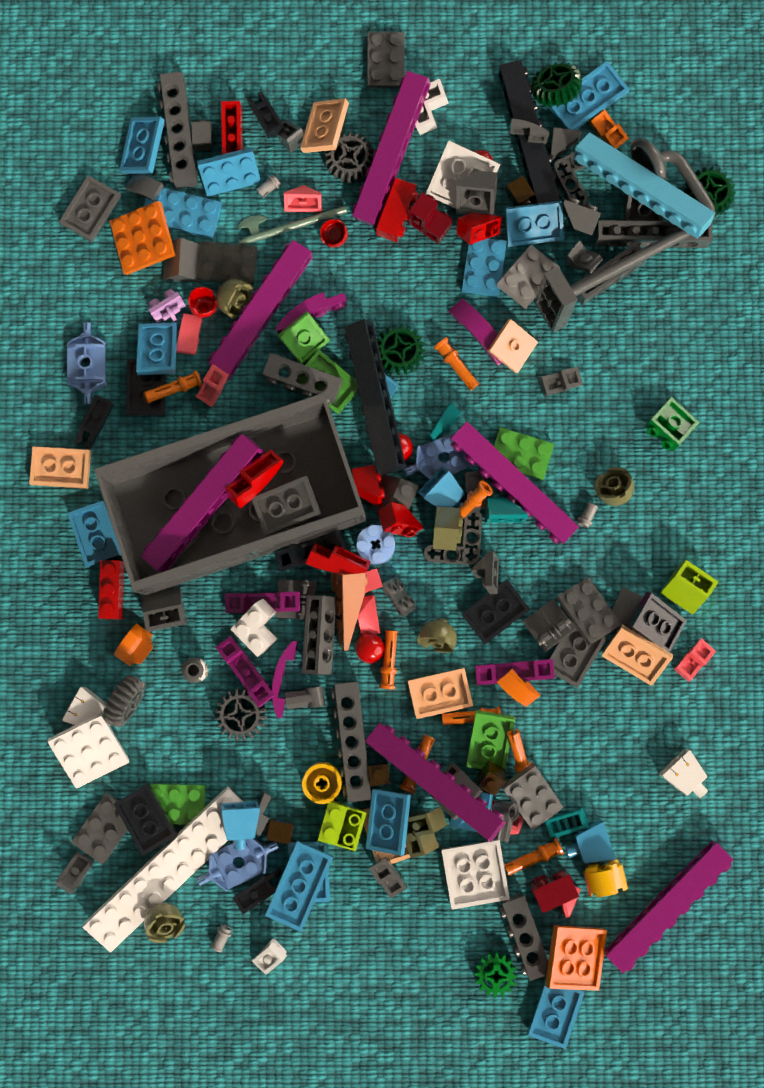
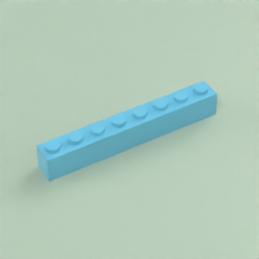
(643, 185)

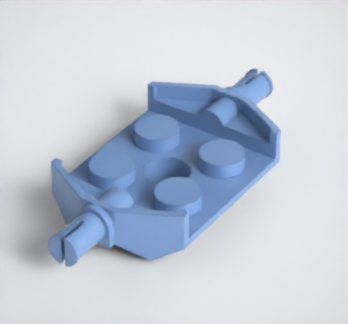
(87, 378)
(428, 462)
(226, 874)

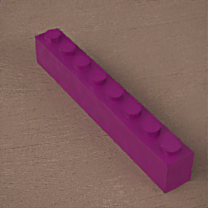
(391, 148)
(261, 308)
(513, 483)
(201, 504)
(435, 782)
(668, 906)

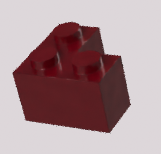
(428, 219)
(553, 891)

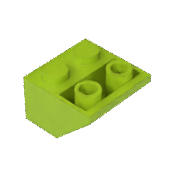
(689, 587)
(341, 825)

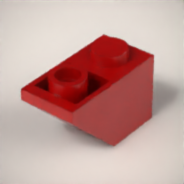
(478, 227)
(367, 485)
(399, 520)

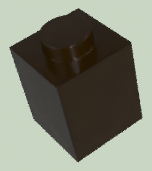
(520, 192)
(379, 774)
(491, 778)
(279, 830)

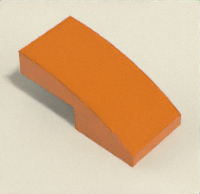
(608, 130)
(517, 689)

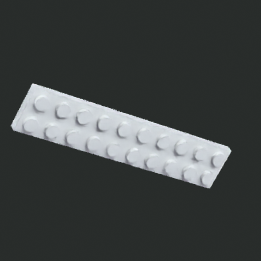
(161, 875)

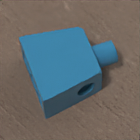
(442, 490)
(240, 821)
(591, 844)

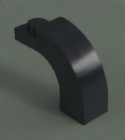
(297, 555)

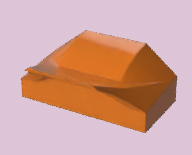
(135, 646)

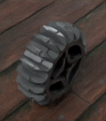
(360, 147)
(124, 701)
(241, 723)

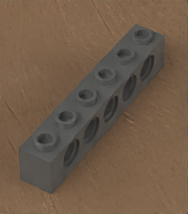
(170, 84)
(644, 233)
(362, 791)

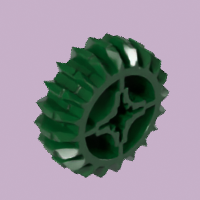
(556, 84)
(722, 186)
(391, 352)

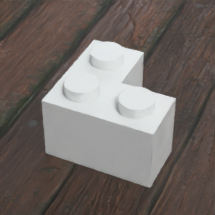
(435, 98)
(251, 628)

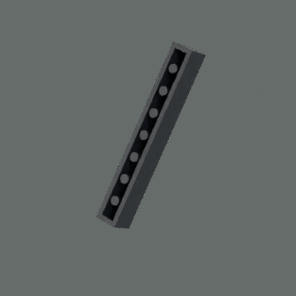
(533, 155)
(374, 397)

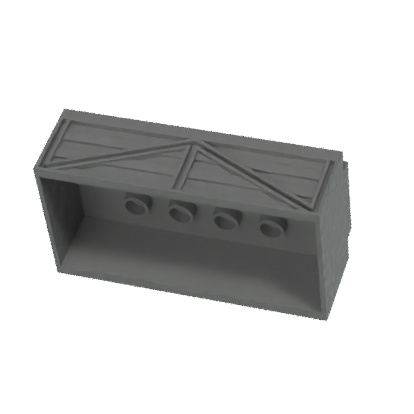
(153, 484)

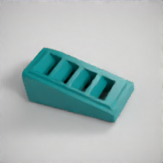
(449, 416)
(584, 823)

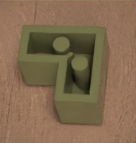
(447, 528)
(421, 830)

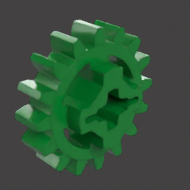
(487, 974)

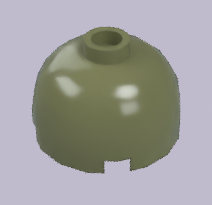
(233, 297)
(615, 486)
(439, 635)
(163, 922)

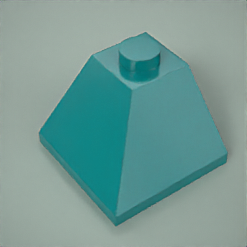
(503, 511)

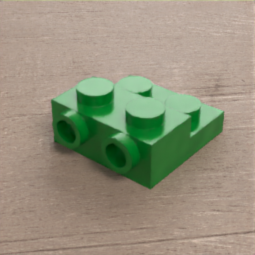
(671, 425)

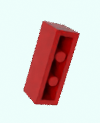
(231, 126)
(396, 210)
(111, 589)

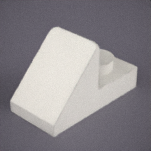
(270, 956)

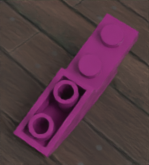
(315, 306)

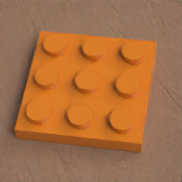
(142, 238)
(576, 958)

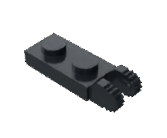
(266, 116)
(94, 421)
(256, 892)

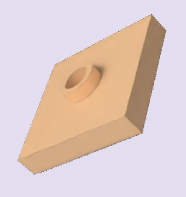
(512, 346)

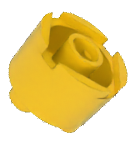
(315, 791)
(605, 878)

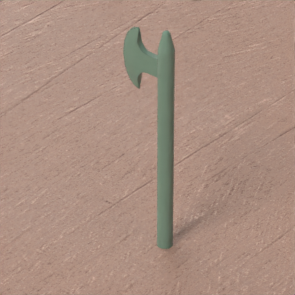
(253, 222)

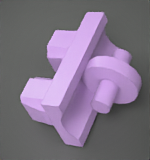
(167, 307)

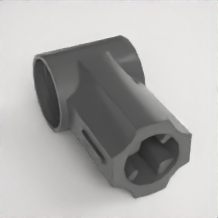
(306, 698)
(510, 813)

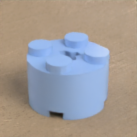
(373, 534)

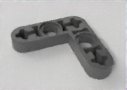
(571, 168)
(461, 551)

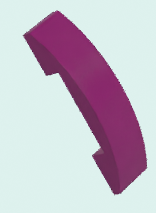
(476, 325)
(278, 601)
(525, 670)
(245, 671)
(278, 702)

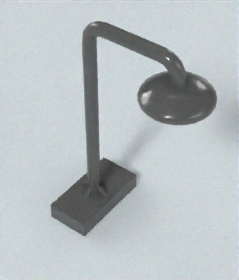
(557, 298)

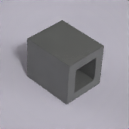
(202, 135)

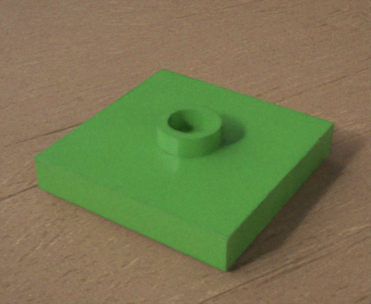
(303, 337)

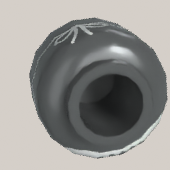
(194, 670)

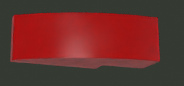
(254, 478)
(337, 560)

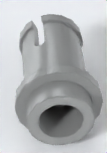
(268, 186)
(587, 515)
(223, 933)

